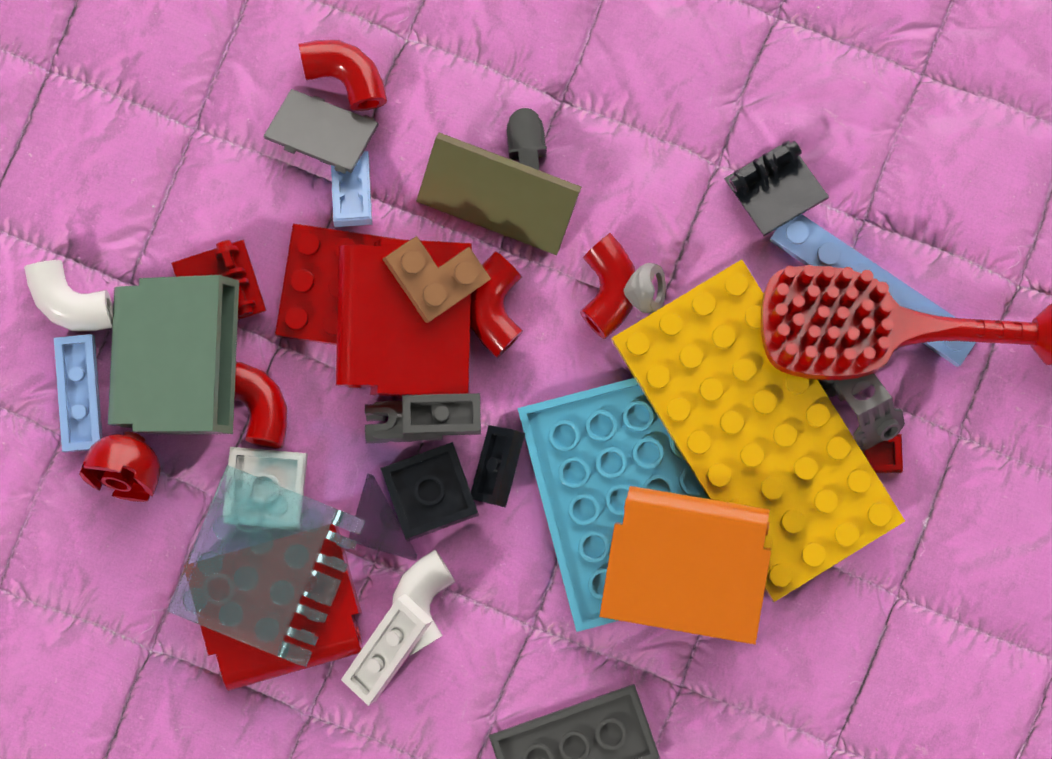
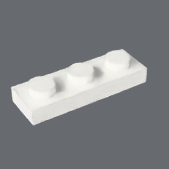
(386, 649)

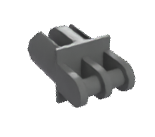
(526, 137)

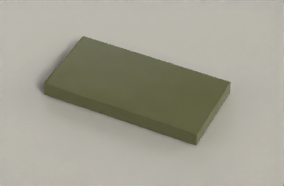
(498, 193)

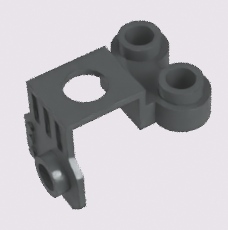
(875, 416)

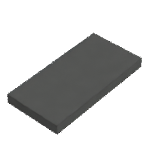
(594, 729)

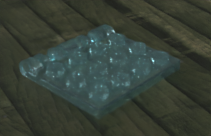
(258, 563)

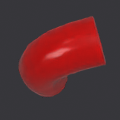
(348, 65)
(614, 270)
(487, 308)
(265, 406)

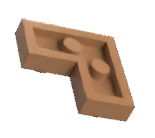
(430, 287)

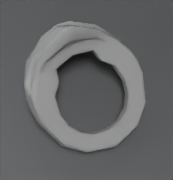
(641, 291)

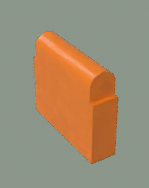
(688, 565)

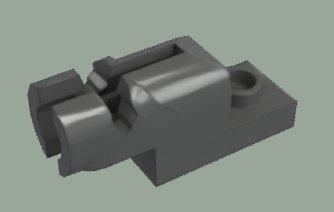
(423, 418)

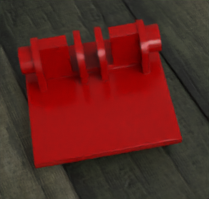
(228, 261)

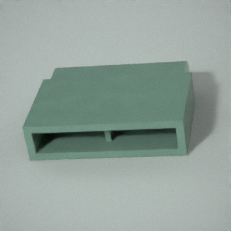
(174, 355)

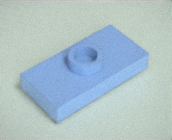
(352, 195)

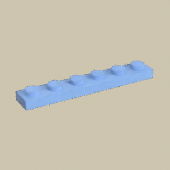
(818, 247)

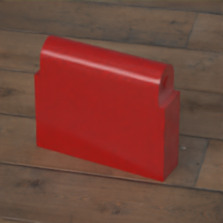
(385, 338)
(337, 636)

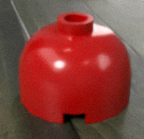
(124, 465)

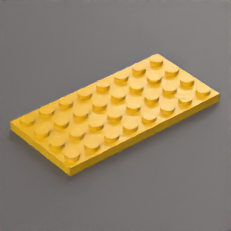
(757, 430)

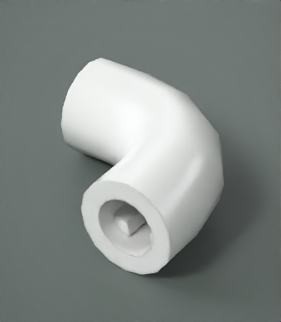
(62, 304)
(421, 584)

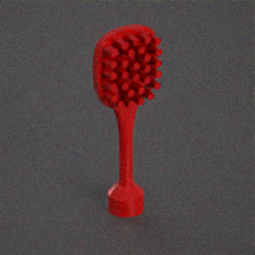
(848, 324)

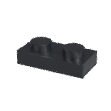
(497, 465)

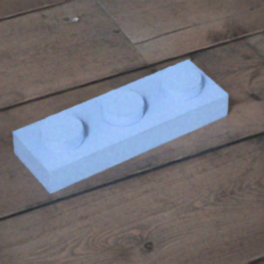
(78, 392)

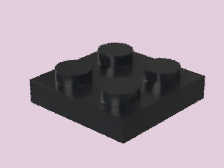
(429, 491)

